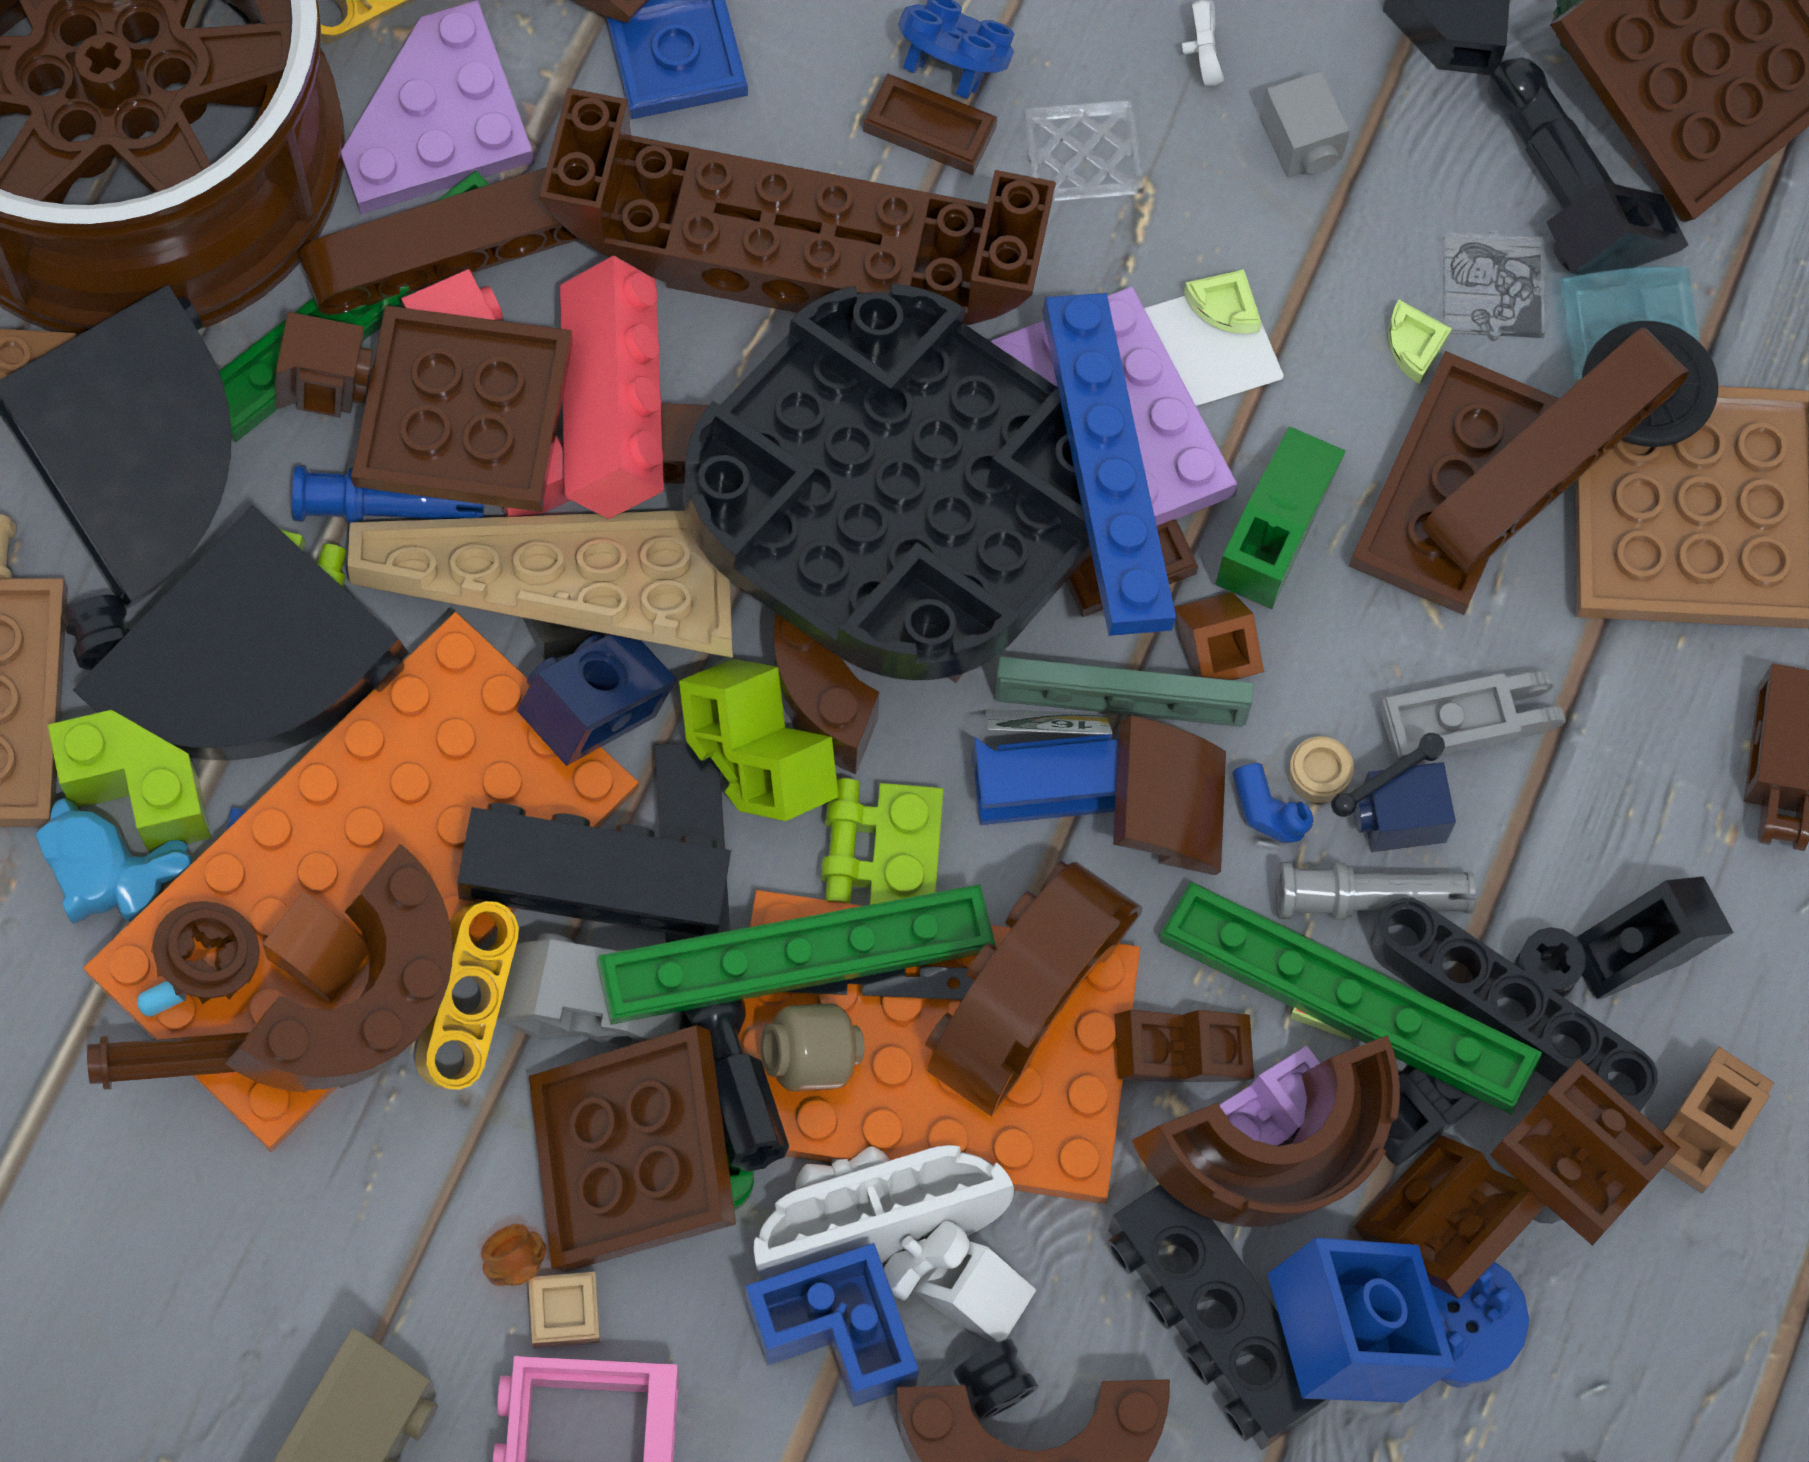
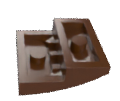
(1170, 795)
(1585, 1151)
(1454, 1212)

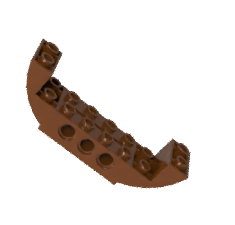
(784, 230)

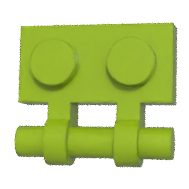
(905, 842)

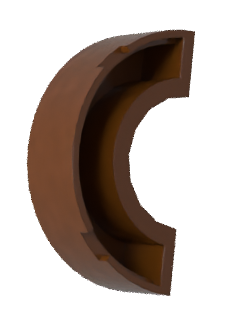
(824, 694)
(1027, 982)
(406, 984)
(1264, 1185)
(1124, 1428)

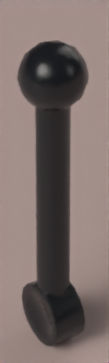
(1429, 748)

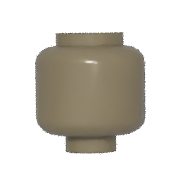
(812, 1047)

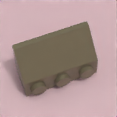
(361, 1408)

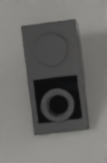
(1455, 33)

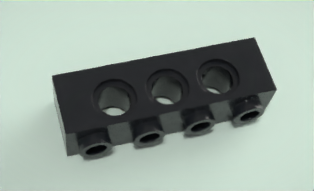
(1219, 1275)

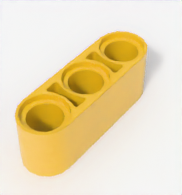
(490, 971)

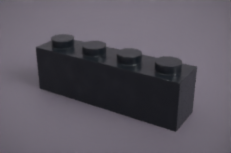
(593, 871)

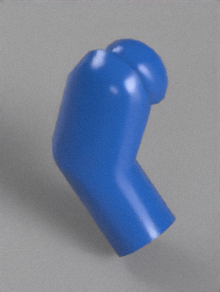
(1266, 814)

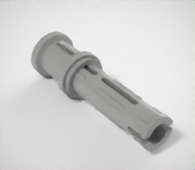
(1343, 890)

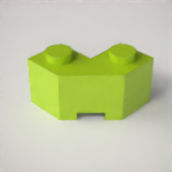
(740, 724)
(114, 758)

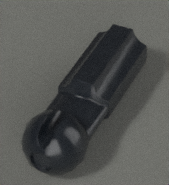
(1550, 137)
(747, 1106)

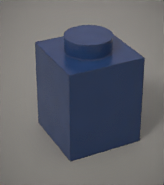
(1408, 810)

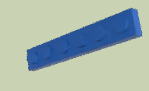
(1108, 465)

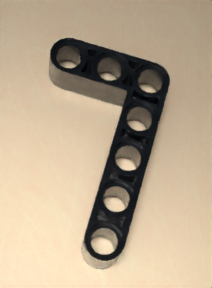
(1497, 979)

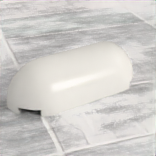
(882, 1208)

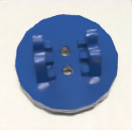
(957, 39)
(1501, 1322)

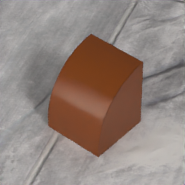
(1219, 637)
(315, 947)

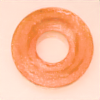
(512, 1255)

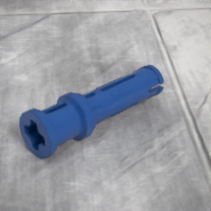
(337, 497)

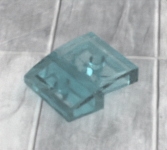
(1617, 297)

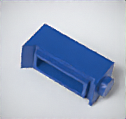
(1045, 778)

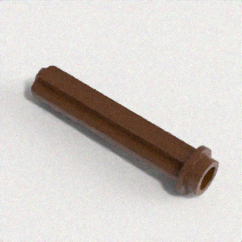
(160, 1058)

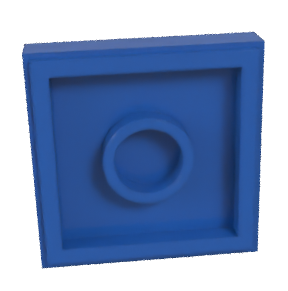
(677, 56)

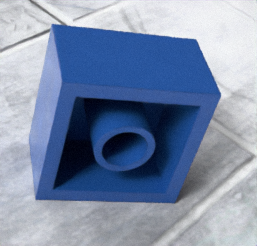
(1360, 1321)

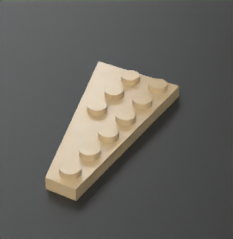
(582, 571)

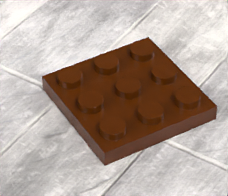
(462, 408)
(631, 1149)

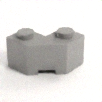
(559, 994)

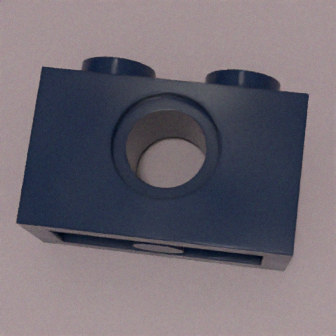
(595, 694)

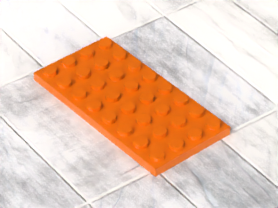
(381, 778)

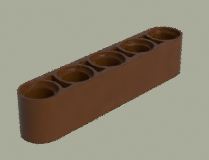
(431, 244)
(1555, 450)

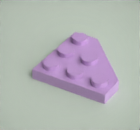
(436, 115)

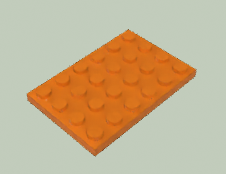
(1048, 1132)

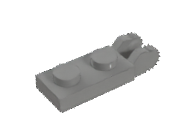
(1469, 713)

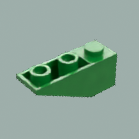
(1278, 517)

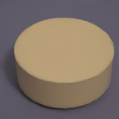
(1320, 769)

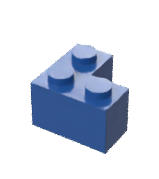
(842, 1305)

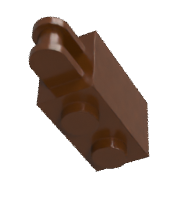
(1780, 756)

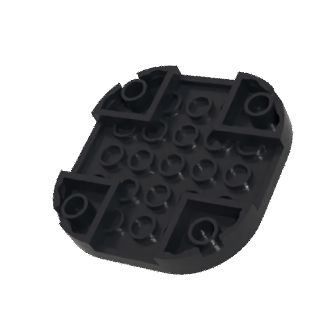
(890, 485)

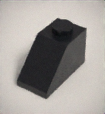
(1614, 230)
(1652, 935)

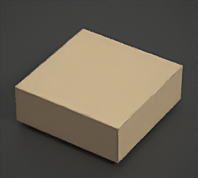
(564, 1309)

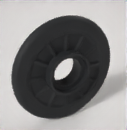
(1691, 403)

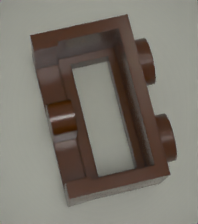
(322, 366)

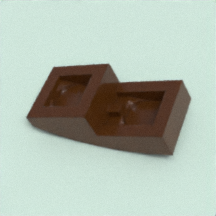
(1184, 1047)

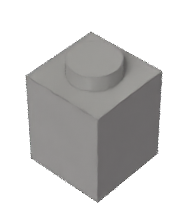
(1304, 124)

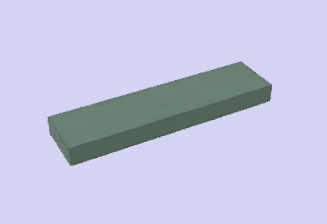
(1123, 691)

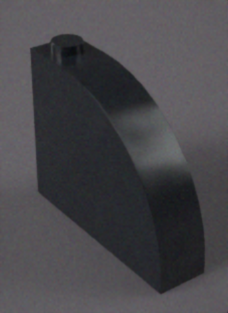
(128, 438)
(246, 652)

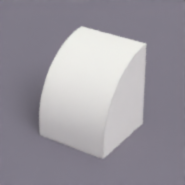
(978, 1293)

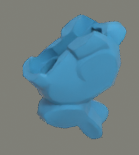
(98, 867)

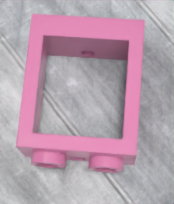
(657, 1380)

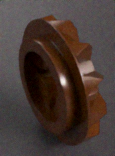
(214, 927)

